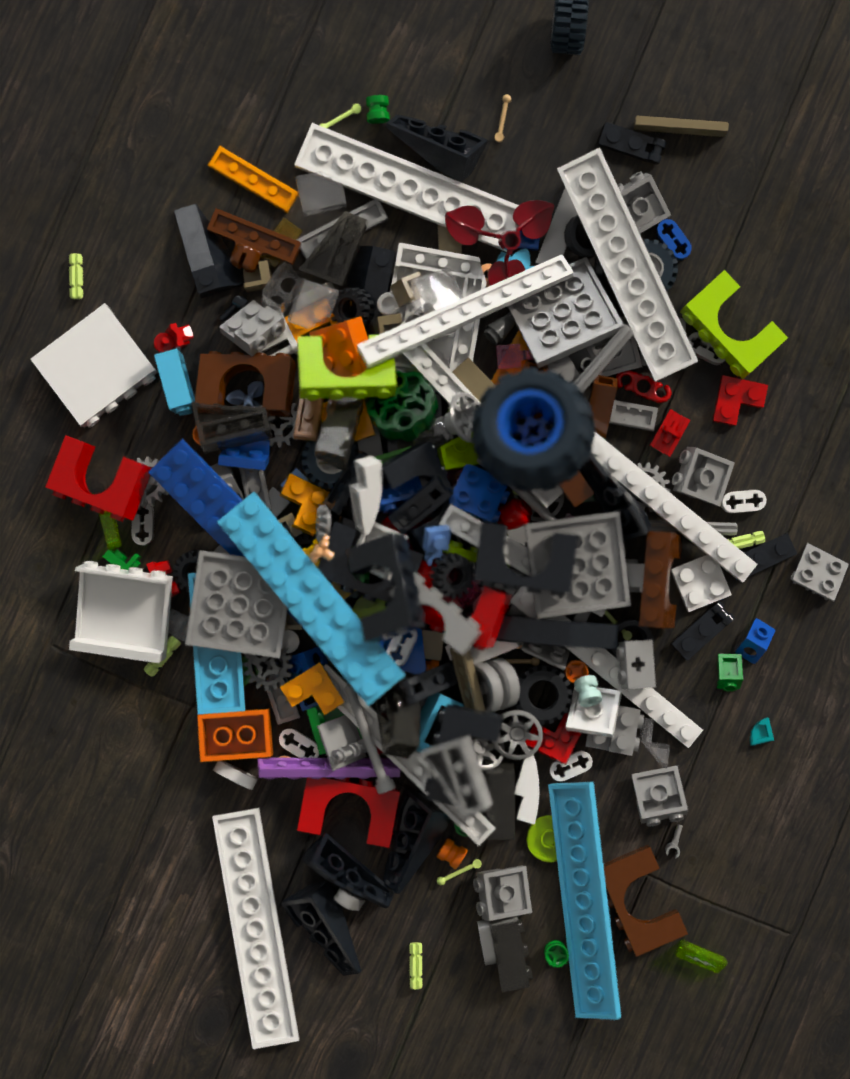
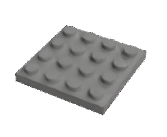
(566, 316)
(599, 565)
(234, 607)

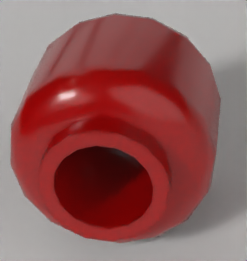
(514, 514)

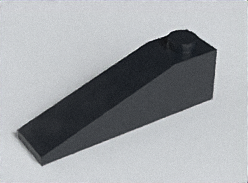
(206, 254)
(373, 273)

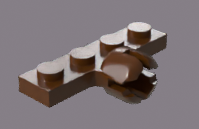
(252, 241)

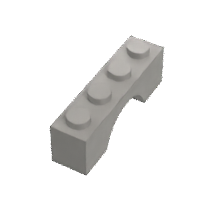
(459, 632)

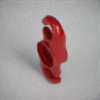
(651, 394)

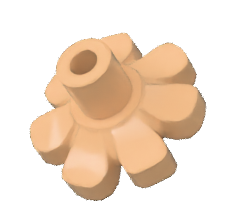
(321, 550)

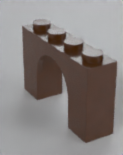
(218, 369)
(600, 399)
(655, 603)
(641, 934)

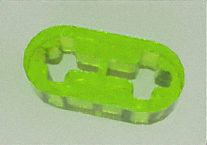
(110, 530)

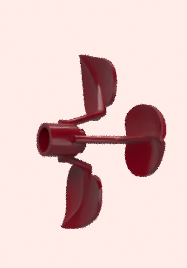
(531, 217)

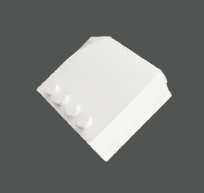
(470, 279)

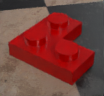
(734, 393)
(558, 744)

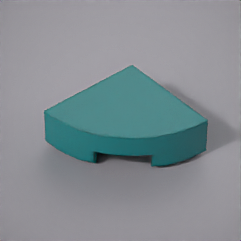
(761, 732)

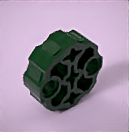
(404, 408)

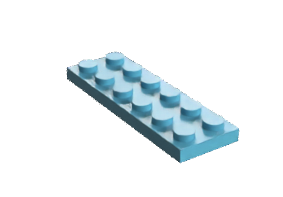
(217, 676)

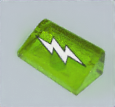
(701, 956)

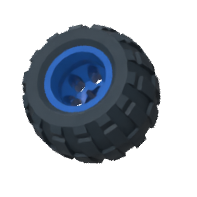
(532, 461)

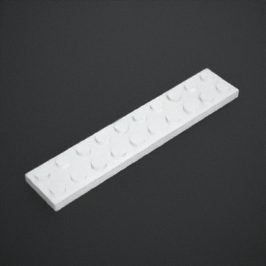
(399, 181)
(627, 264)
(256, 928)

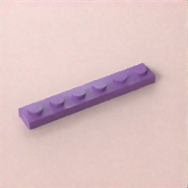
(320, 767)

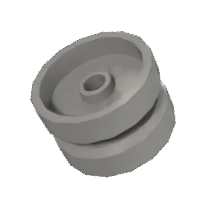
(497, 684)

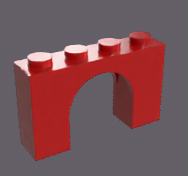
(69, 479)
(488, 613)
(321, 791)

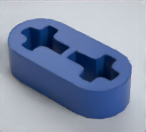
(678, 236)

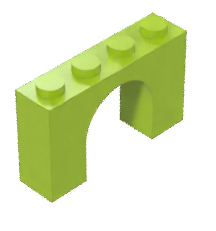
(703, 316)
(319, 382)

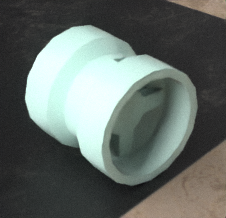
(588, 691)

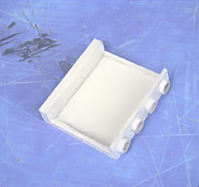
(94, 366)
(122, 612)

